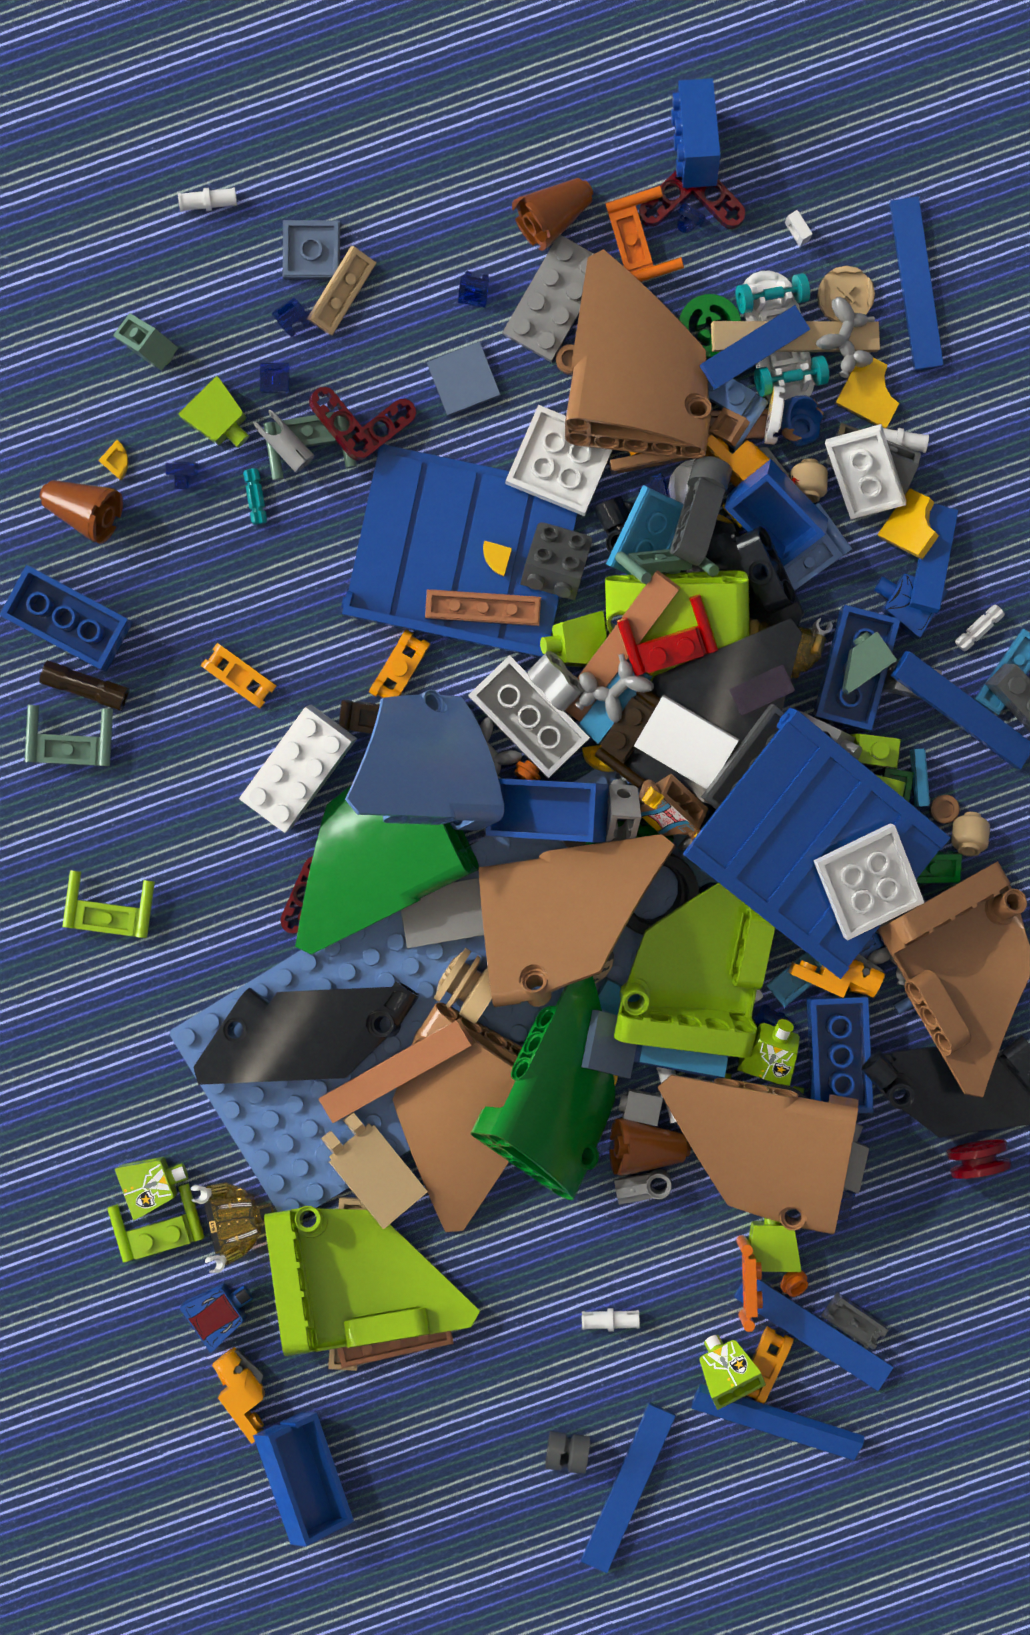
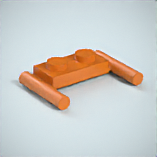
(631, 236)
(751, 1273)

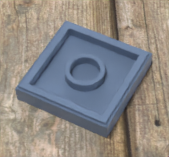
(310, 249)
(463, 379)
(603, 1051)

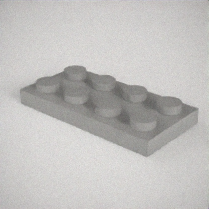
(550, 300)

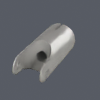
(287, 445)

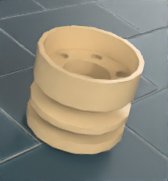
(467, 985)

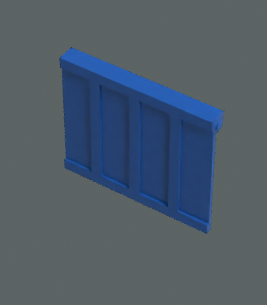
(429, 533)
(791, 809)

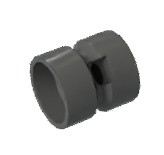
(577, 1455)

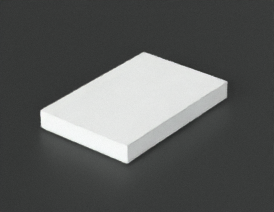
(865, 471)
(686, 742)

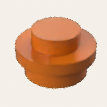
(527, 771)
(794, 1283)

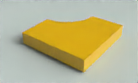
(867, 394)
(910, 526)

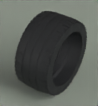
(686, 891)

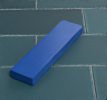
(754, 347)
(933, 568)

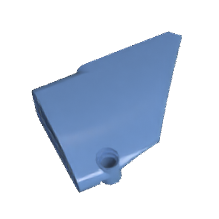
(428, 765)

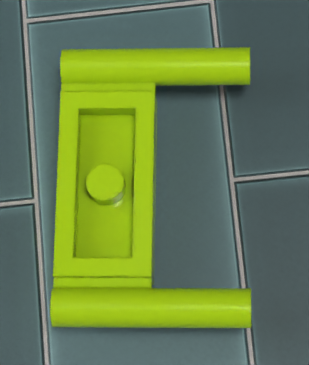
(104, 916)
(159, 1235)

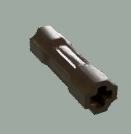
(84, 685)

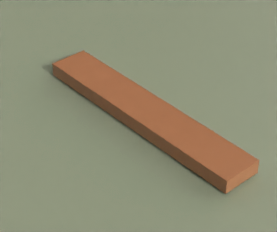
(641, 616)
(396, 1070)

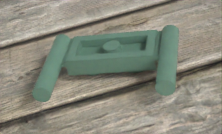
(311, 433)
(645, 564)
(68, 748)

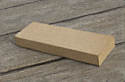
(341, 290)

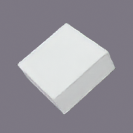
(798, 228)

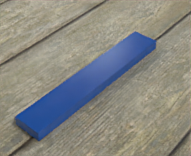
(916, 283)
(962, 709)
(821, 1336)
(782, 1424)
(628, 1487)

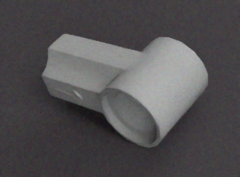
(639, 1187)

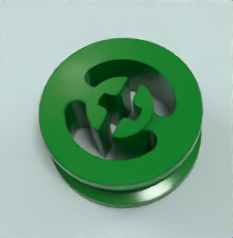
(701, 306)

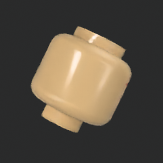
(810, 478)
(970, 834)

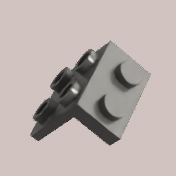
(556, 560)

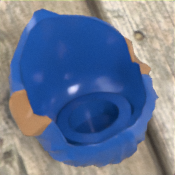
(801, 420)

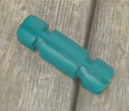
(255, 496)

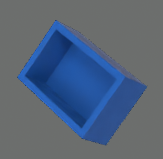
(696, 133)
(779, 506)

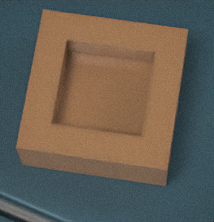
(729, 426)

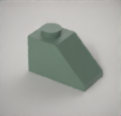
(146, 341)
(866, 660)

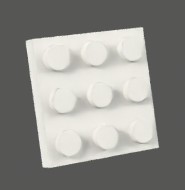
(555, 468)
(869, 881)

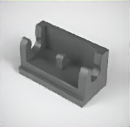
(854, 1321)

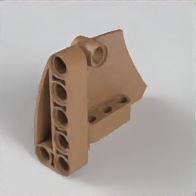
(634, 370)
(562, 913)
(965, 969)
(441, 1110)

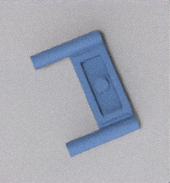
(739, 400)
(817, 556)

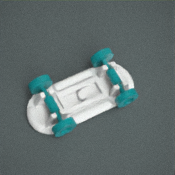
(762, 299)

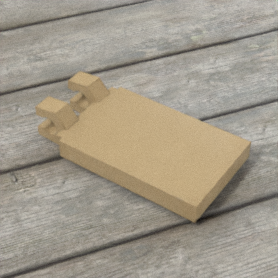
(374, 1171)

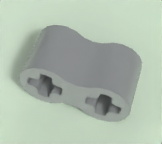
(555, 680)

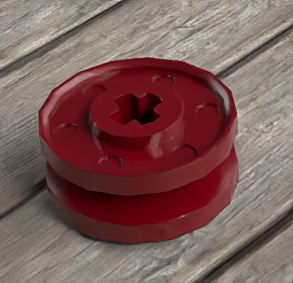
(979, 1158)

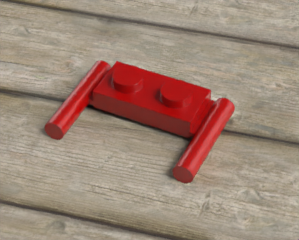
(671, 648)

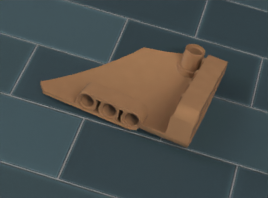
(768, 1146)

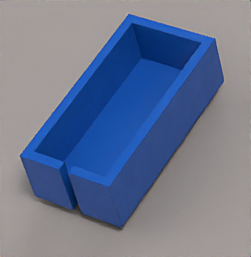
(552, 810)
(303, 1478)

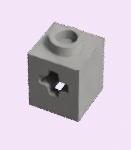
(641, 1106)

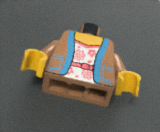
(671, 808)

